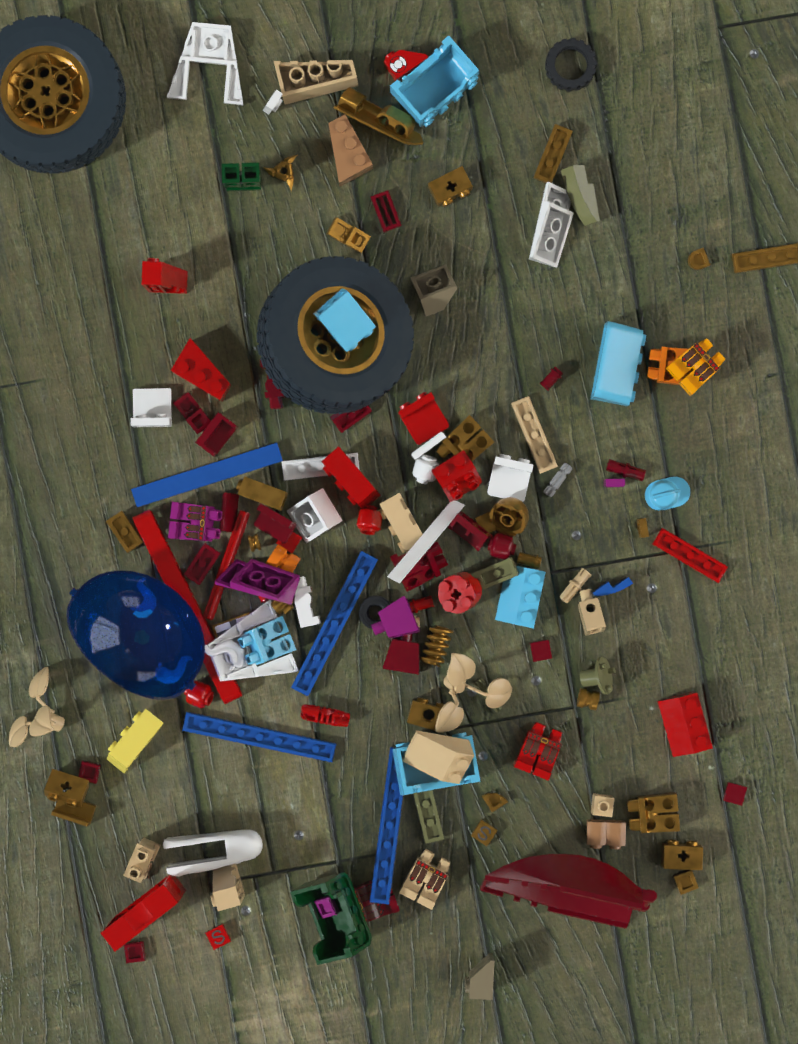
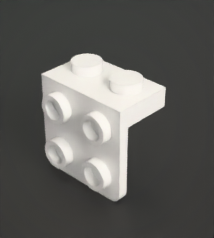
(509, 477)

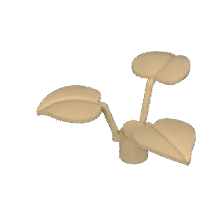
(459, 670)
(45, 719)

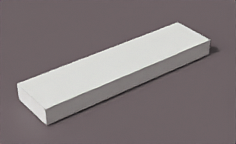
(309, 467)

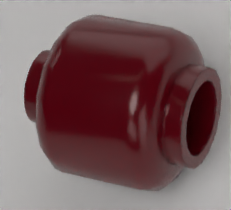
(501, 546)

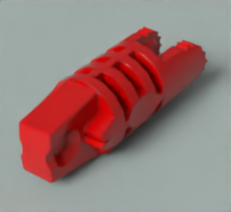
(325, 715)

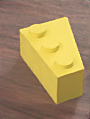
(133, 740)

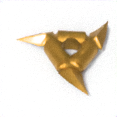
(283, 164)

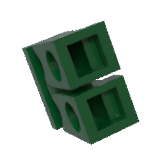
(246, 180)

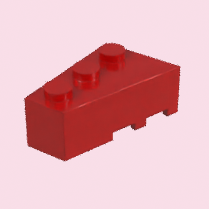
(163, 278)
(200, 371)
(350, 478)

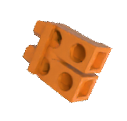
(665, 356)

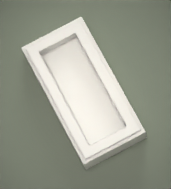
(428, 445)

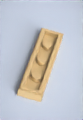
(534, 434)

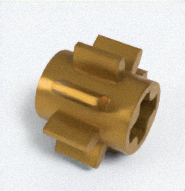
(281, 607)

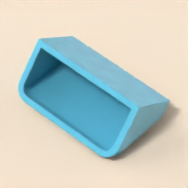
(618, 364)

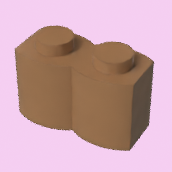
(605, 833)

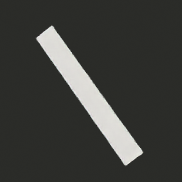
(425, 541)

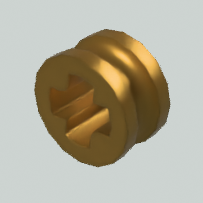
(254, 542)

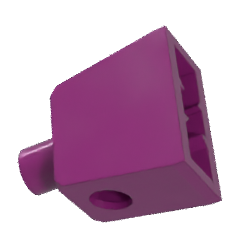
(396, 620)

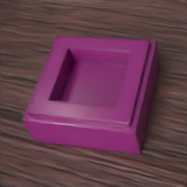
(614, 482)
(326, 906)

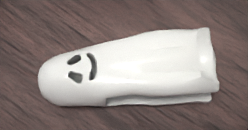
(239, 844)

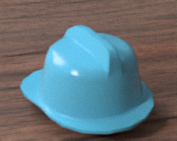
(667, 493)

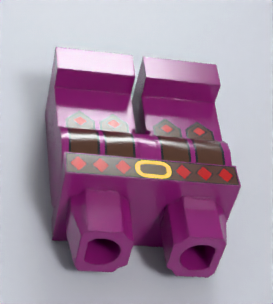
(201, 522)

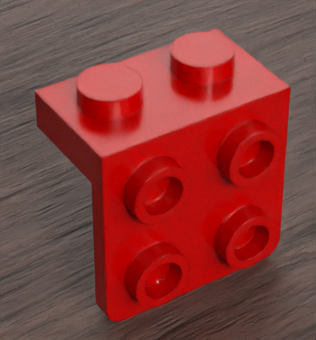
(423, 418)
(457, 476)

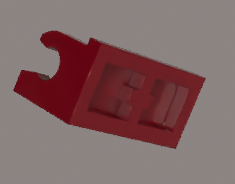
(469, 530)

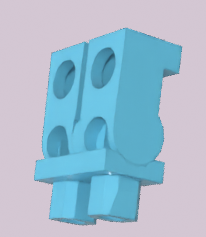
(262, 646)

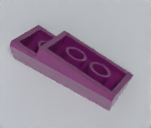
(260, 580)

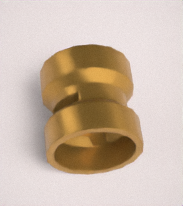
(588, 699)

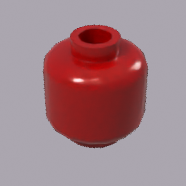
(369, 520)
(200, 695)

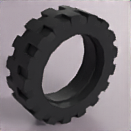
(579, 46)

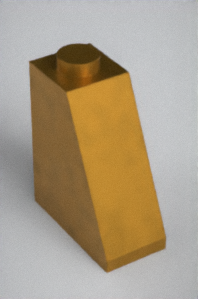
(262, 493)

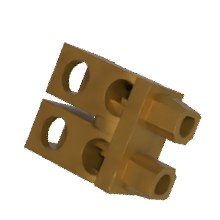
(458, 440)
(649, 809)

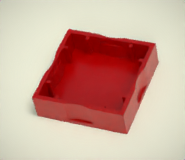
(143, 912)

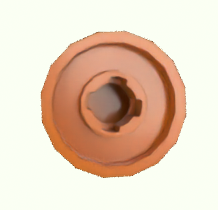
(282, 560)

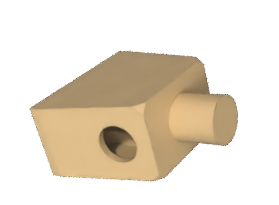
(592, 621)

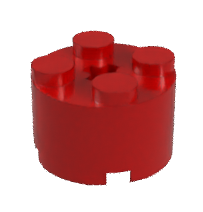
(449, 592)

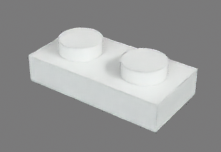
(273, 103)

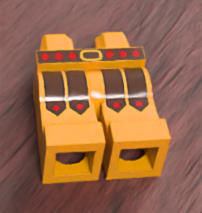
(700, 362)

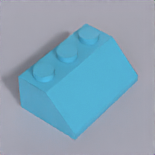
(521, 597)

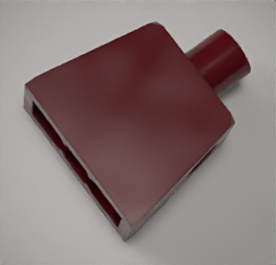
(403, 655)

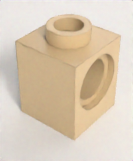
(602, 805)

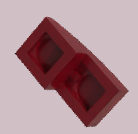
(192, 412)

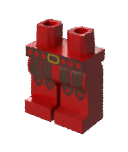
(543, 746)

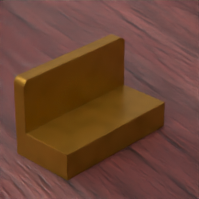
(79, 815)

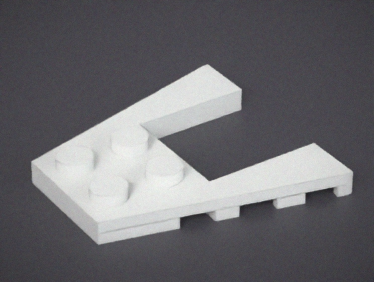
(213, 46)
(222, 661)

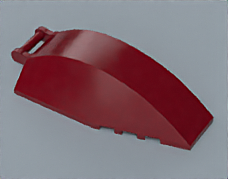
(571, 887)

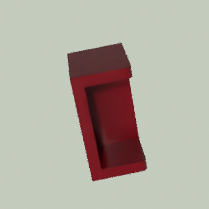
(216, 434)

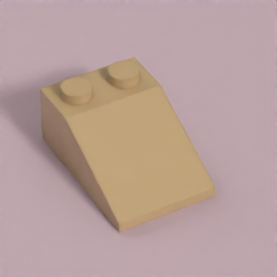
(439, 756)

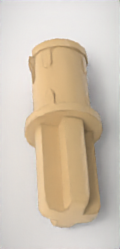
(575, 585)

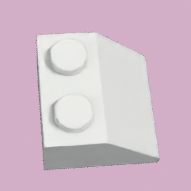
(314, 515)

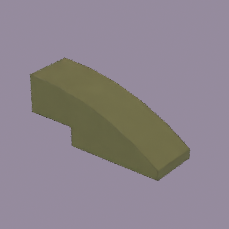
(581, 194)

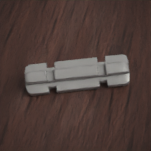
(557, 480)

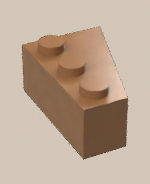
(348, 151)

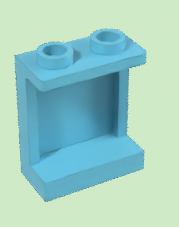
(345, 320)

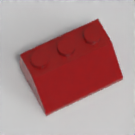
(685, 724)

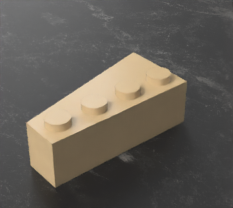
(313, 78)

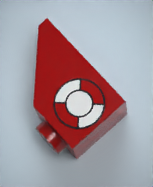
(403, 63)

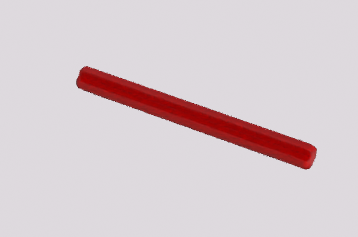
(228, 559)

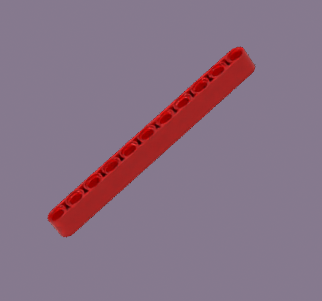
(174, 578)

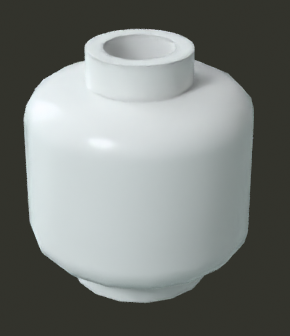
(423, 467)

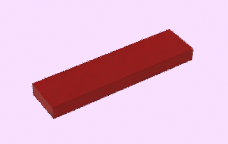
(690, 555)

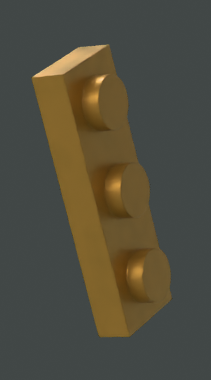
(553, 154)

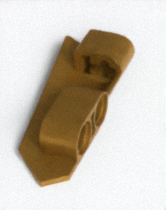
(388, 120)

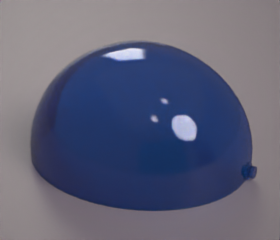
(137, 633)

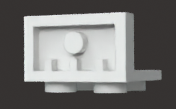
(152, 407)

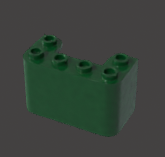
(340, 934)

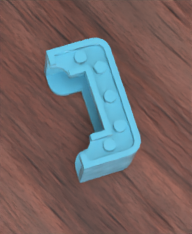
(436, 83)
(414, 781)

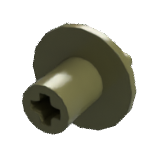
(600, 676)

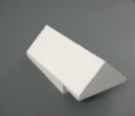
(551, 226)

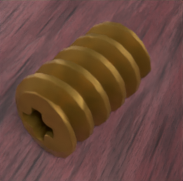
(436, 645)

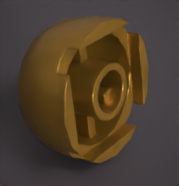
(509, 516)

